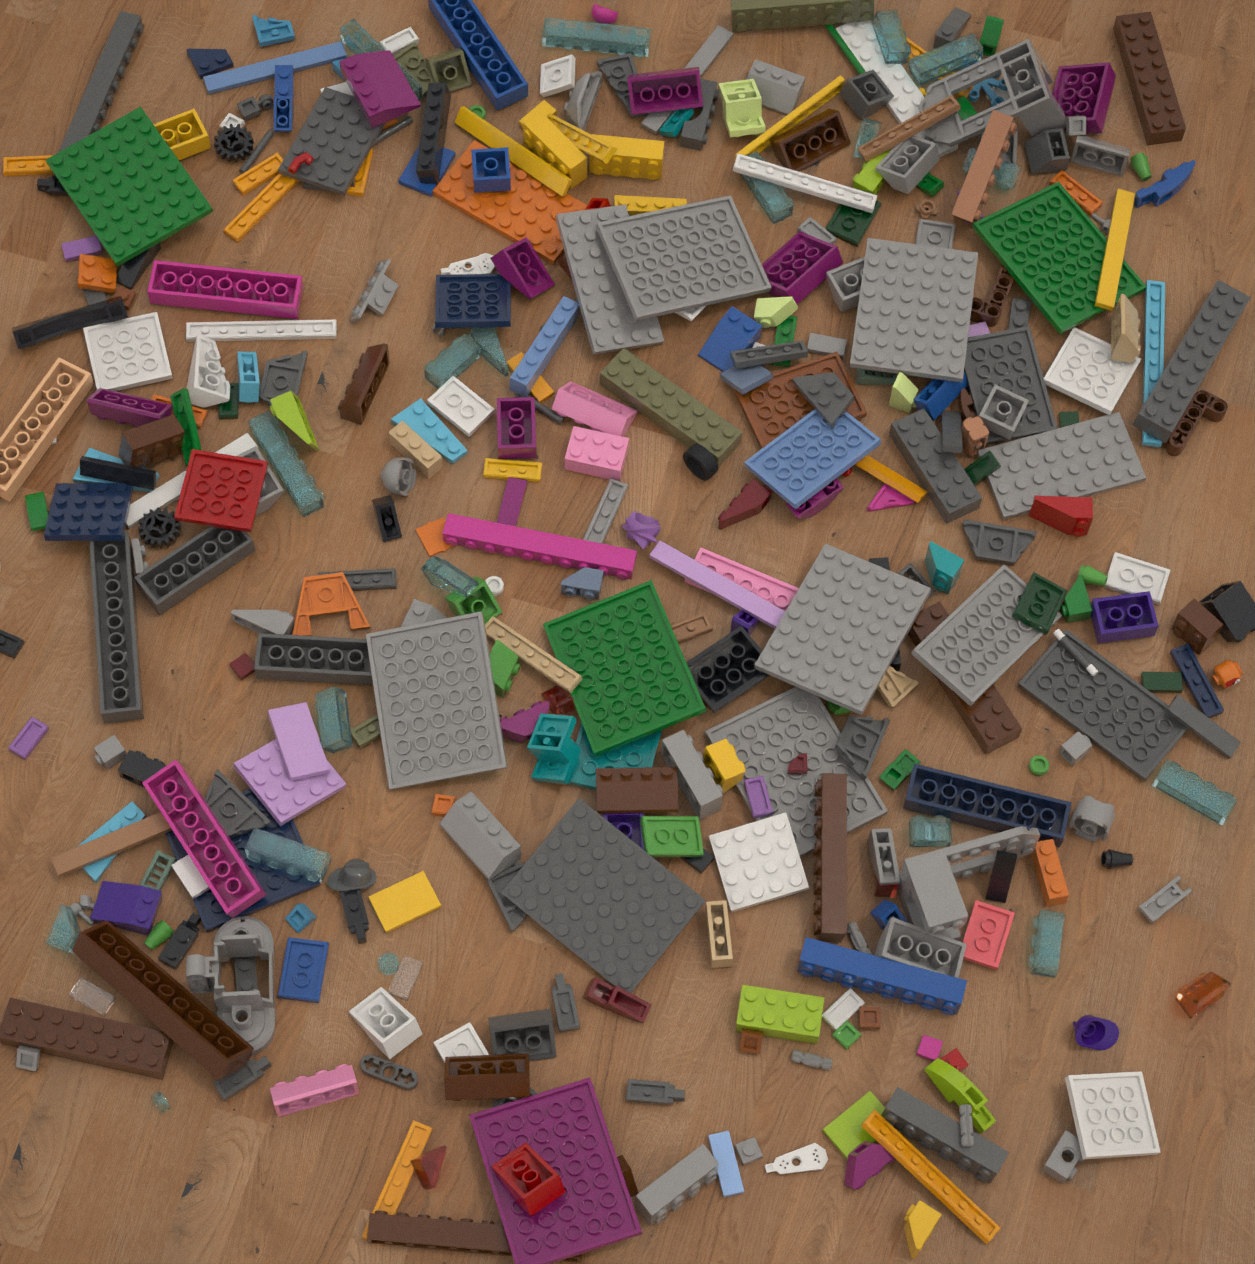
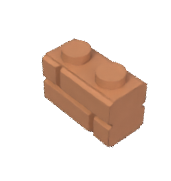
(974, 436)

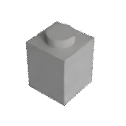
(1075, 748)
(109, 753)

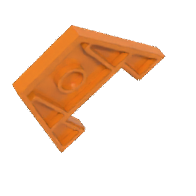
(325, 596)

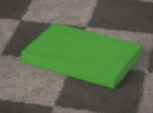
(672, 836)

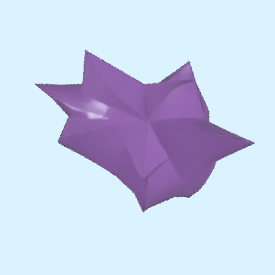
(641, 529)

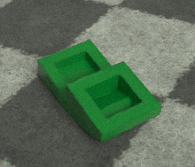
(930, 184)
(37, 510)
(899, 770)

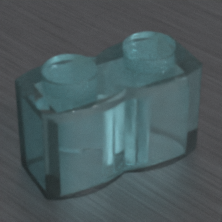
(930, 832)

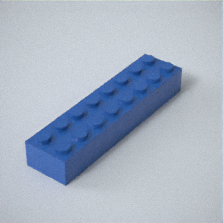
(482, 51)
(881, 976)

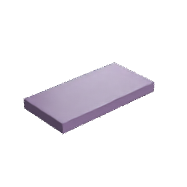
(298, 741)

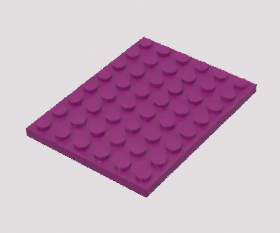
(572, 1137)

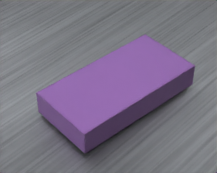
(86, 246)
(28, 738)
(758, 797)

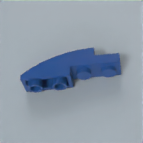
(283, 98)
(1170, 184)

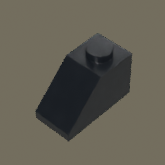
(386, 518)

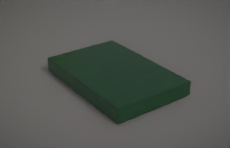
(851, 223)
(1039, 603)

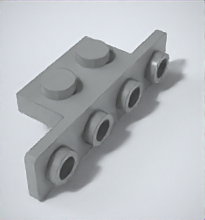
(378, 293)

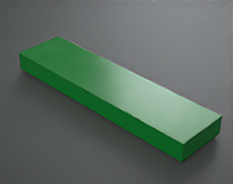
(184, 414)

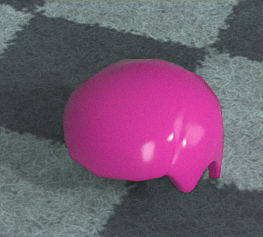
(603, 15)

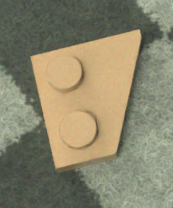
(895, 686)

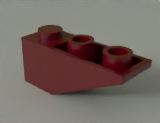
(748, 504)

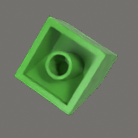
(478, 600)
(504, 666)

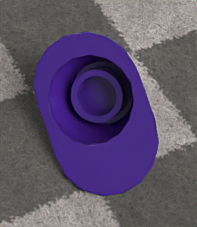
(1095, 1032)

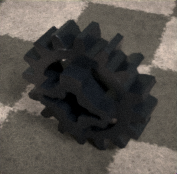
(231, 136)
(152, 534)

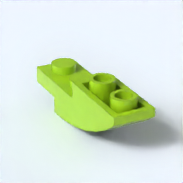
(959, 1088)

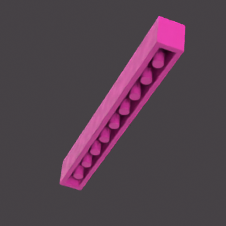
(539, 546)

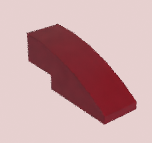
(617, 1000)

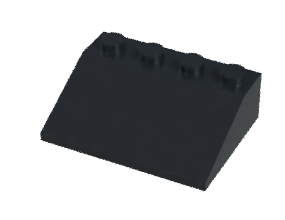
(726, 669)

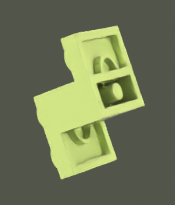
(742, 108)

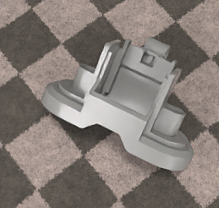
(231, 941)

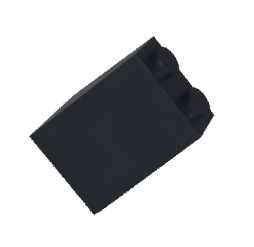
(1233, 608)

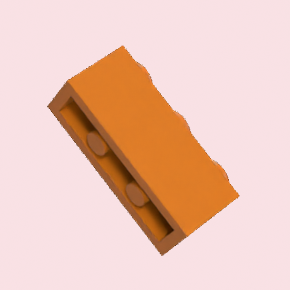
(1049, 873)

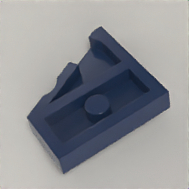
(209, 61)

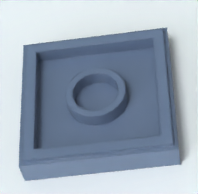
(746, 378)

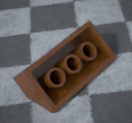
(811, 140)
(364, 384)
(636, 790)
(487, 1076)

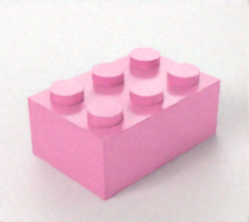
(596, 453)

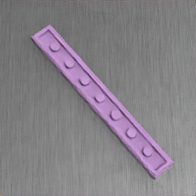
(717, 584)

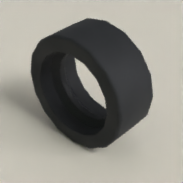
(700, 462)

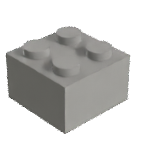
(1003, 411)

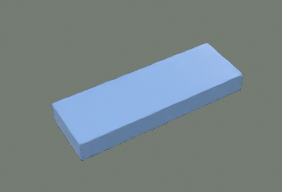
(728, 1170)

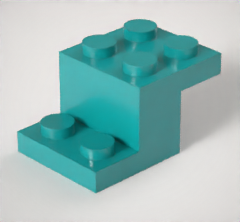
(554, 748)

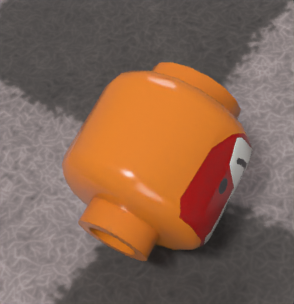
(1227, 674)

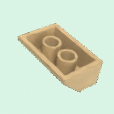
(1125, 331)

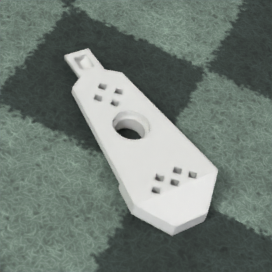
(480, 265)
(806, 1159)

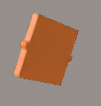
(432, 537)

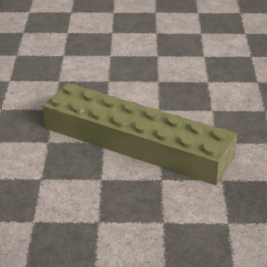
(794, 13)
(669, 406)

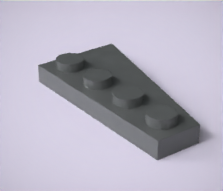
(616, 71)

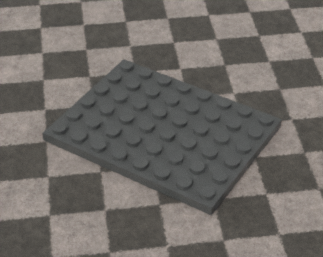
(603, 896)

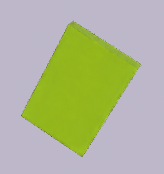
(846, 1129)

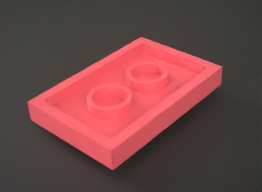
(987, 934)

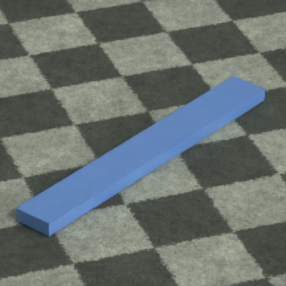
(266, 69)

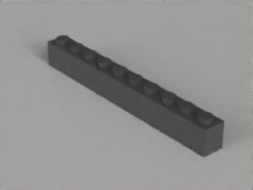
(105, 78)

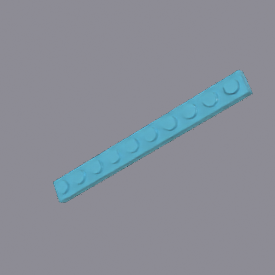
(1153, 345)

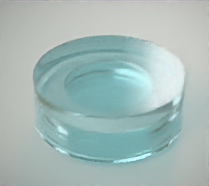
(388, 963)
(160, 1102)

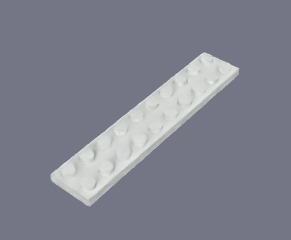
(864, 45)

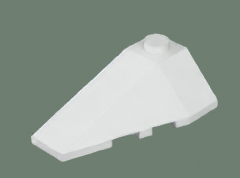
(206, 376)

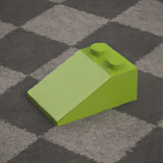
(291, 412)

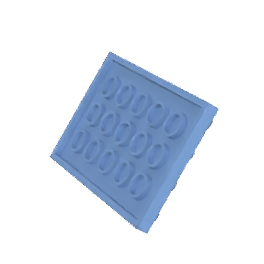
(811, 456)

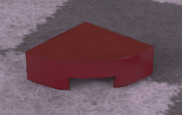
(798, 765)

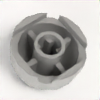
(399, 476)

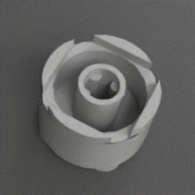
(1092, 819)

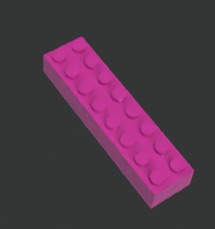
(225, 289)
(204, 839)

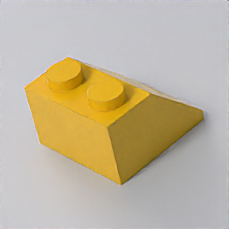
(724, 764)
(919, 1225)

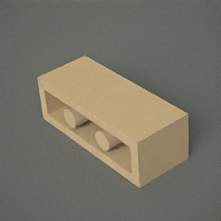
(415, 448)
(718, 934)

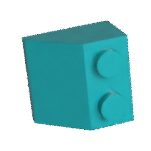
(943, 567)

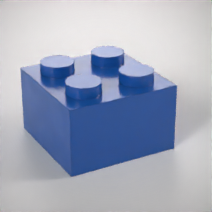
(491, 170)

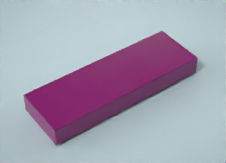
(512, 501)

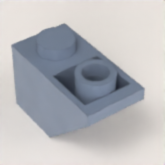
(584, 583)

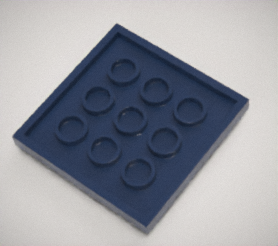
(472, 301)
(88, 512)

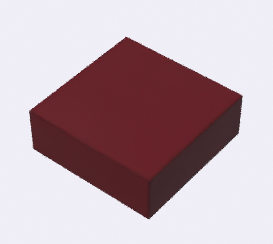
(243, 666)

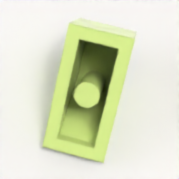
(773, 311)
(903, 394)

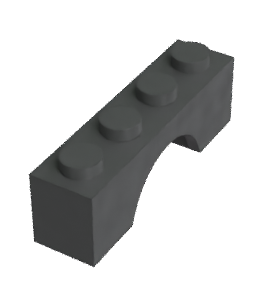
(694, 131)

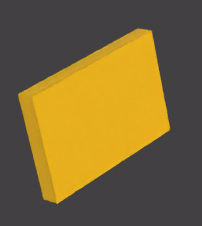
(404, 902)

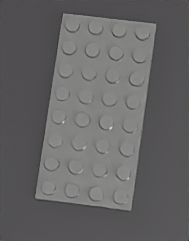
(597, 288)
(1064, 462)
(980, 638)

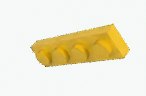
(639, 204)

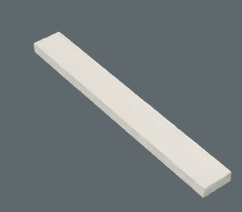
(804, 183)
(262, 330)
(171, 490)

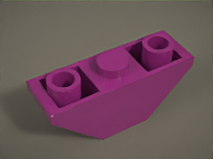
(817, 502)
(523, 722)
(865, 1162)

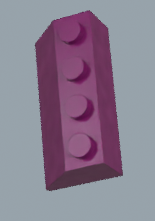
(665, 90)
(126, 407)

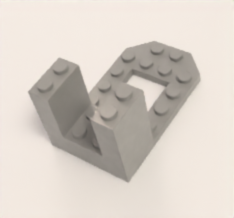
(1027, 85)
(929, 883)

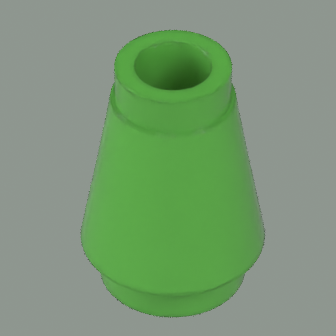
(1141, 166)
(1092, 576)
(158, 935)

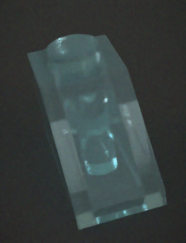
(868, 131)
(65, 930)

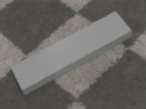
(606, 511)

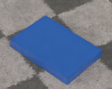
(410, 179)
(303, 970)

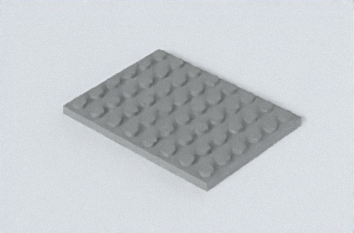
(683, 257)
(914, 310)
(843, 629)
(436, 701)
(774, 735)

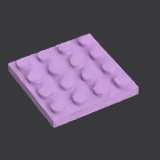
(270, 782)

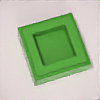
(846, 1035)

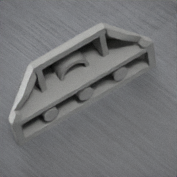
(583, 99)

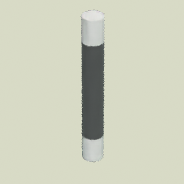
(1075, 652)

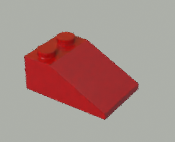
(1063, 513)
(529, 1179)

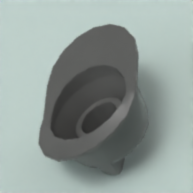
(354, 875)

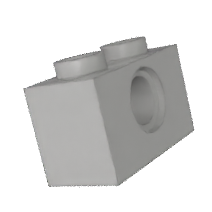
(1056, 1165)

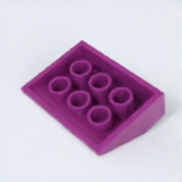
(378, 86)
(1085, 92)
(800, 266)

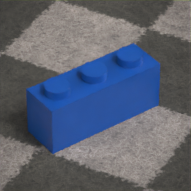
(938, 396)

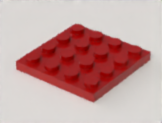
(221, 490)

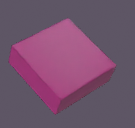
(929, 1048)

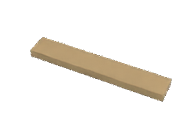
(533, 655)

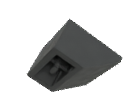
(1047, 152)

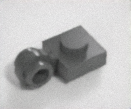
(250, 107)

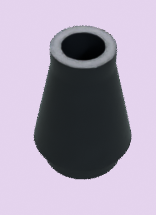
(1115, 859)

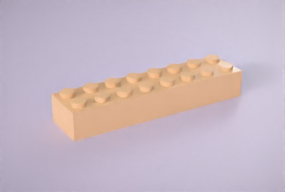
(40, 423)

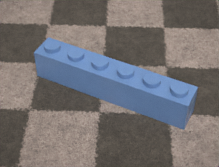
(544, 346)

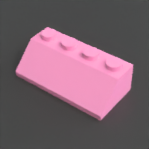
(593, 409)
(314, 1090)

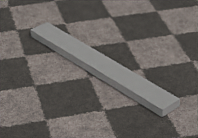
(703, 59)

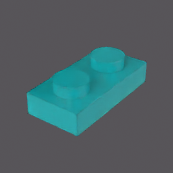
(676, 122)

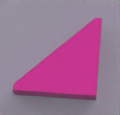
(889, 498)

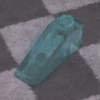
(490, 347)
(448, 577)

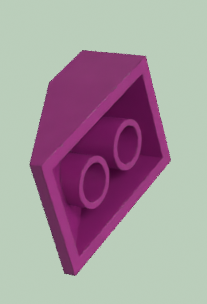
(523, 268)

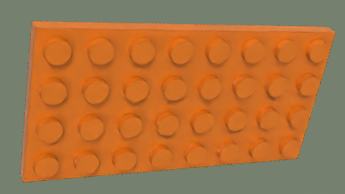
(516, 214)

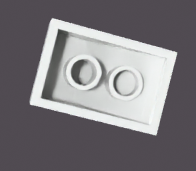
(386, 1022)

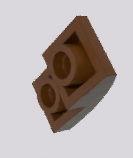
(965, 405)

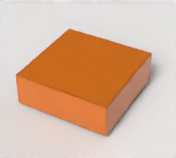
(442, 804)

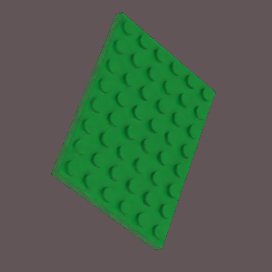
(129, 186)
(1054, 255)
(628, 666)

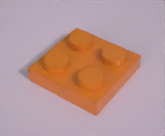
(96, 273)

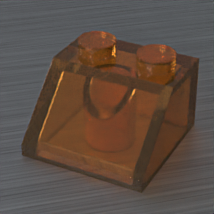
(1202, 993)

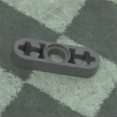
(405, 1072)

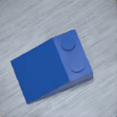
(732, 333)

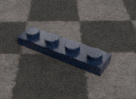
(1196, 681)

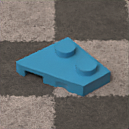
(272, 31)

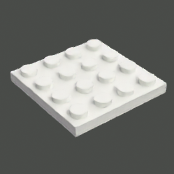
(128, 352)
(1087, 372)
(759, 862)
(1112, 1115)

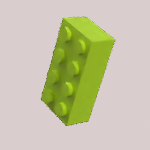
(780, 1014)

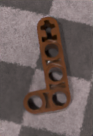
(993, 307)
(1189, 423)

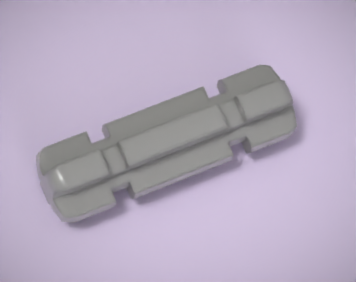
(857, 938)
(812, 1060)
(966, 1125)

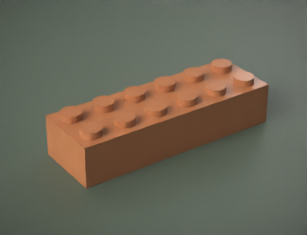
(984, 166)

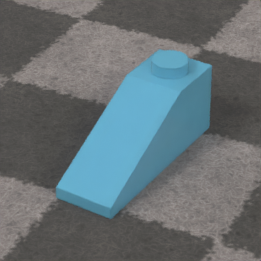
(248, 377)

